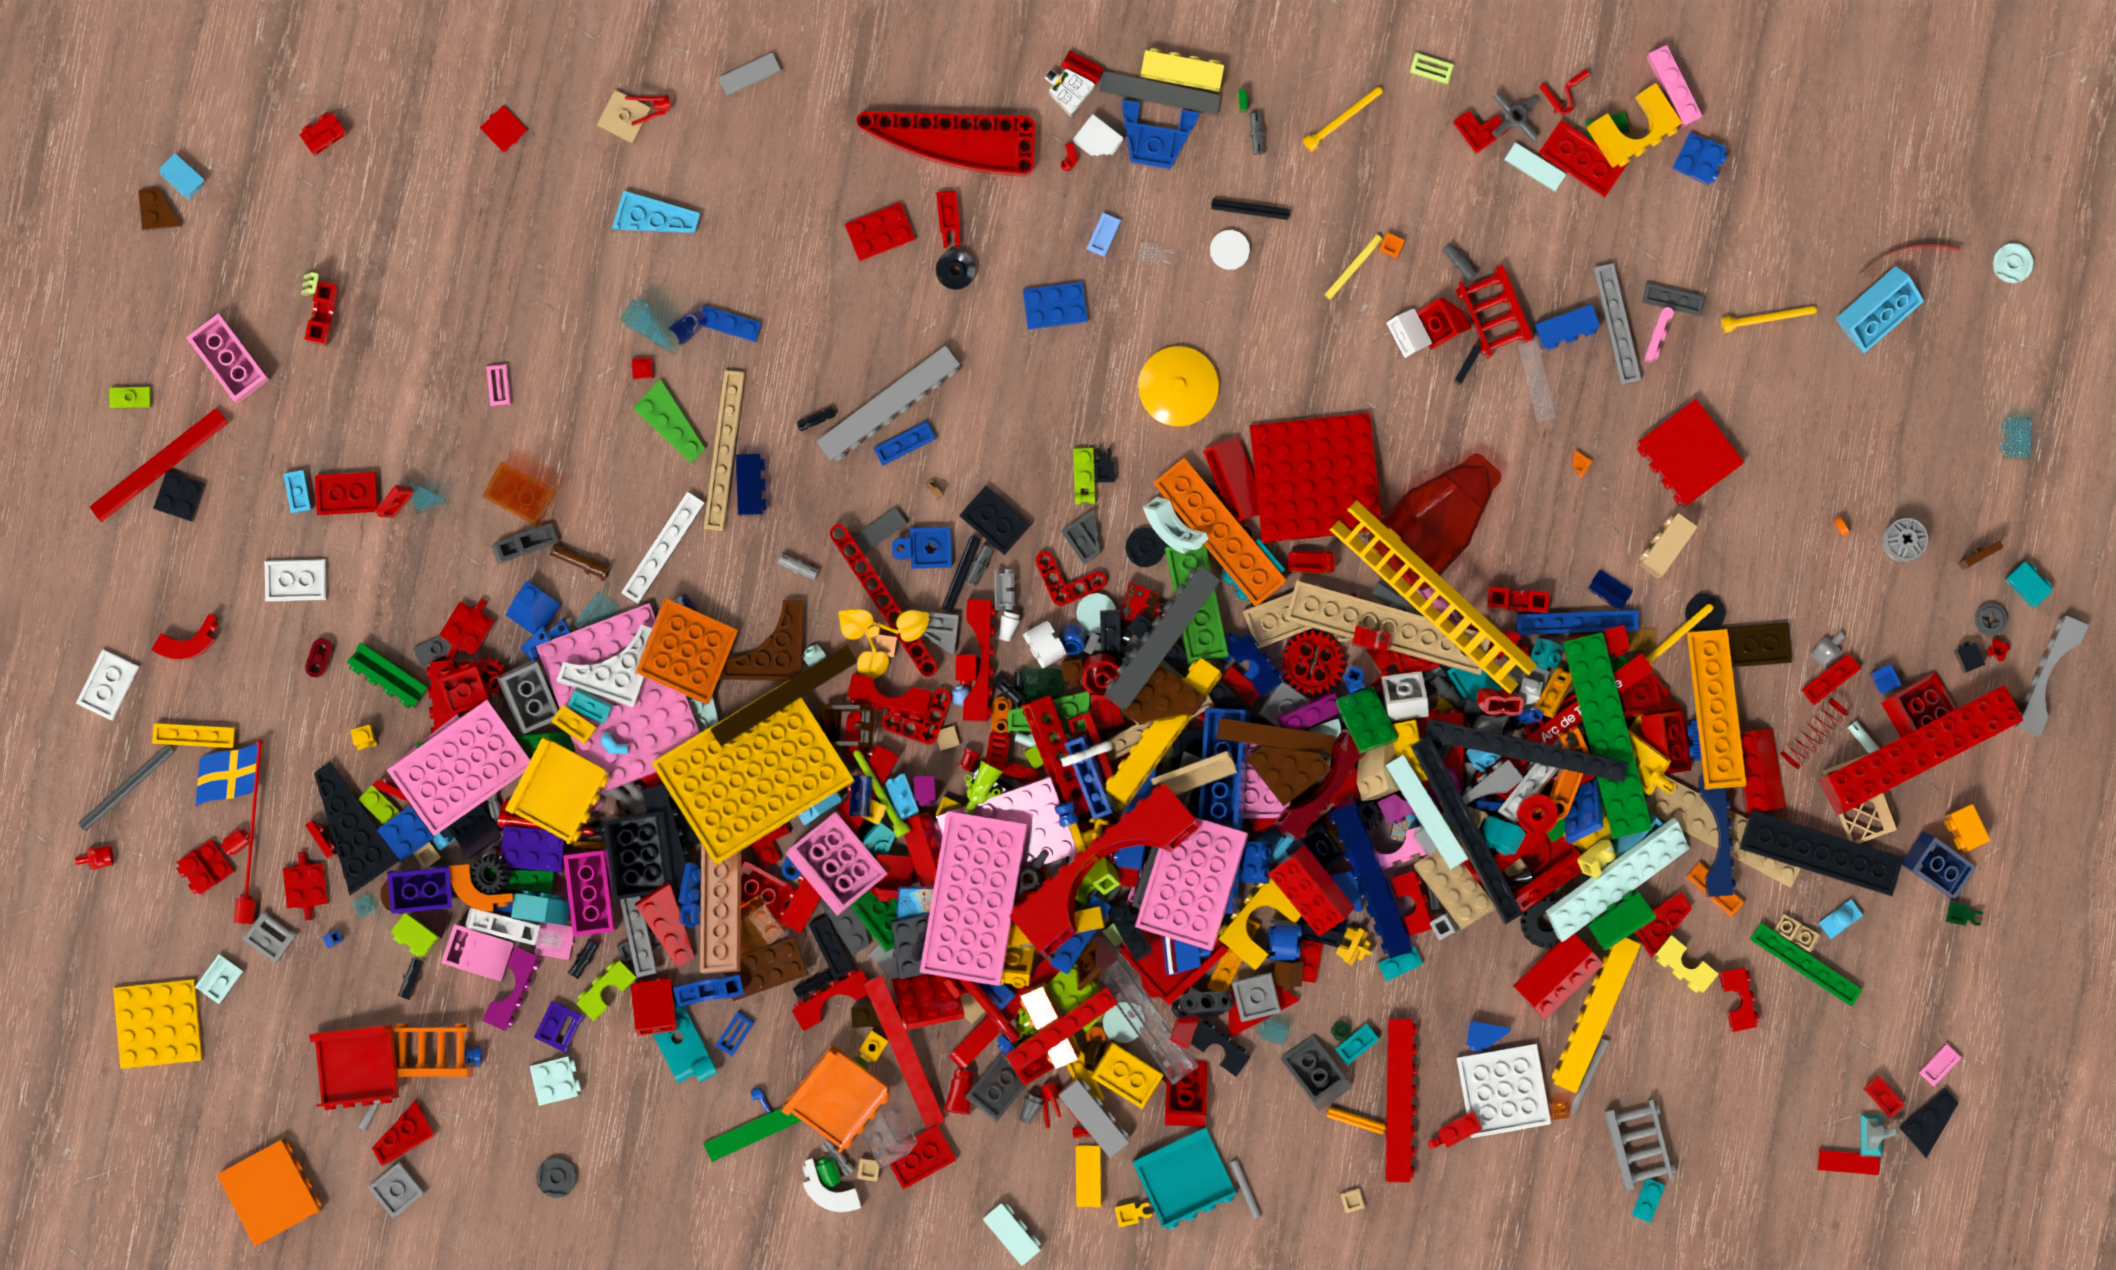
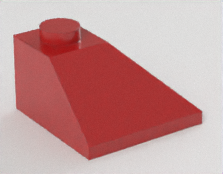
(1443, 321)

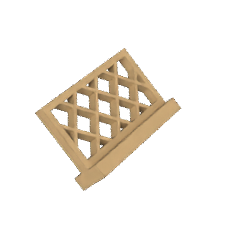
(1881, 808)

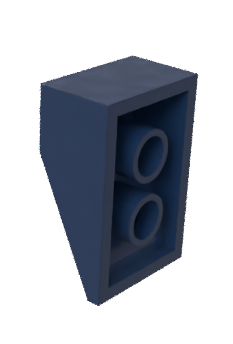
(1938, 865)

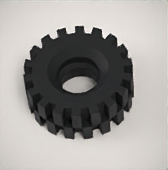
(1531, 927)

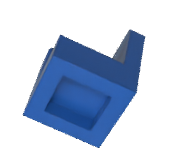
(1885, 679)

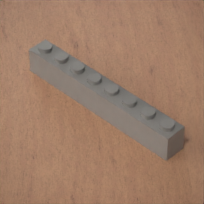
(888, 404)

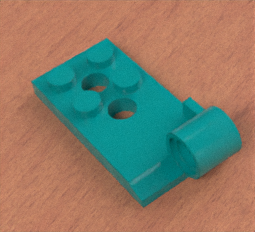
(690, 1055)

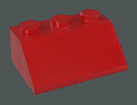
(1668, 735)

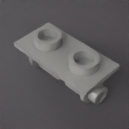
(1003, 595)

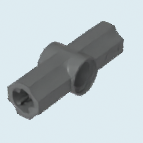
(1392, 598)

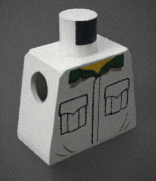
(1069, 89)

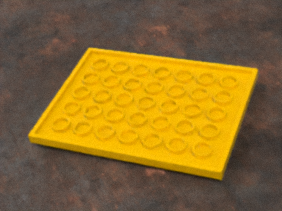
(754, 781)

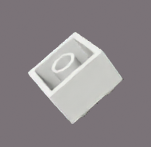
(1405, 696)

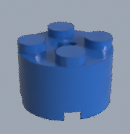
(1283, 940)

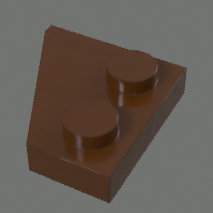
(156, 211)

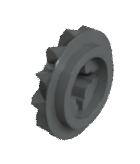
(1998, 614)

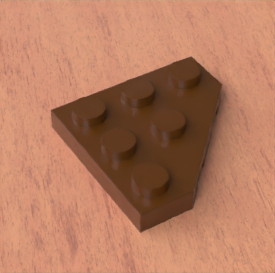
(1164, 699)
(1287, 770)

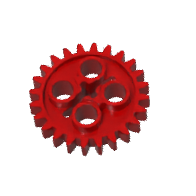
(1330, 668)

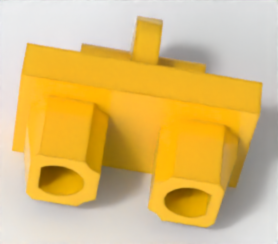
(1356, 949)

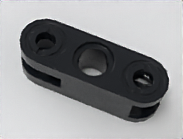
(1214, 1004)

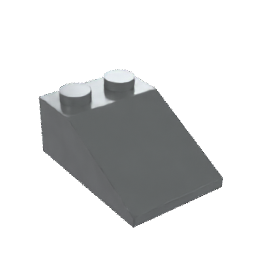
(1316, 1073)

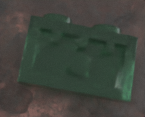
(1042, 683)

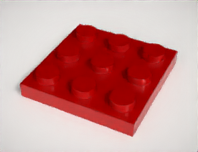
(925, 1001)

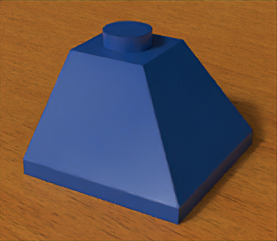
(532, 608)

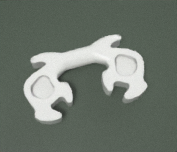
(1079, 756)

